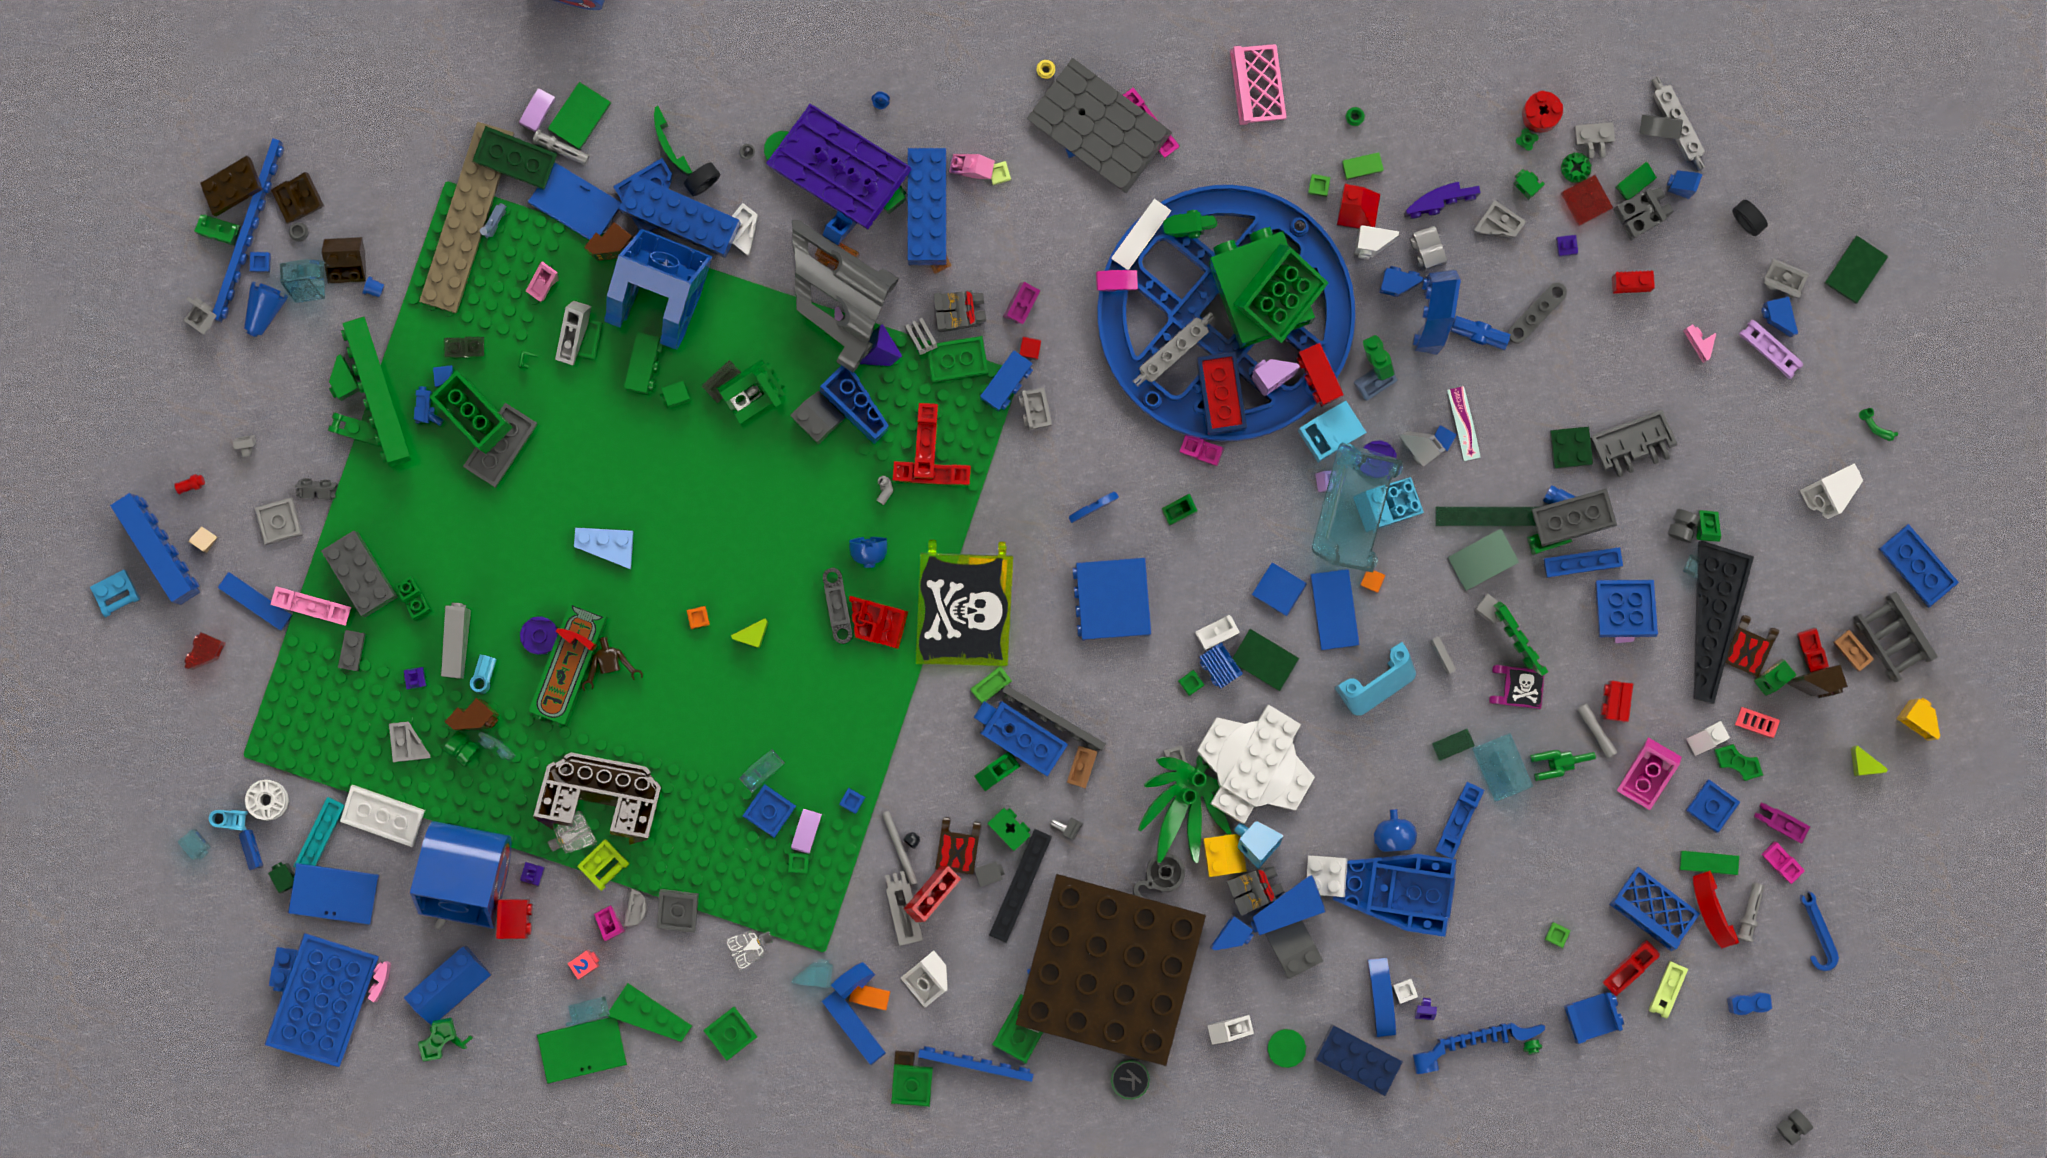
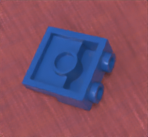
(282, 965)

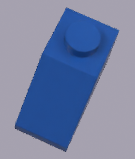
(1684, 183)
(1780, 315)

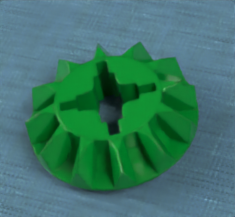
(1576, 176)

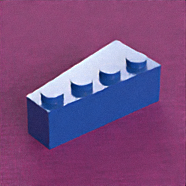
(854, 402)

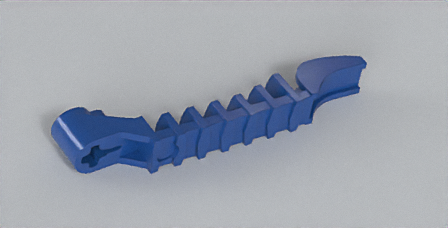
(1427, 1061)

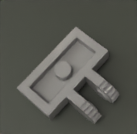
(1594, 134)

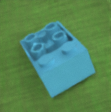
(1330, 430)
(1400, 503)

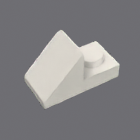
(1707, 738)

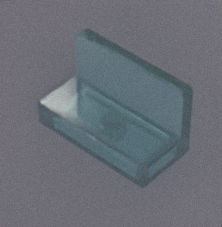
(588, 1010)

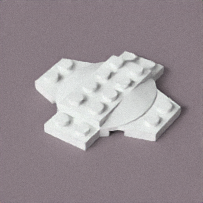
(1255, 764)

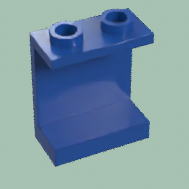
(1594, 1017)

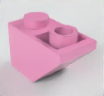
(972, 166)

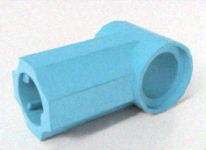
(483, 672)

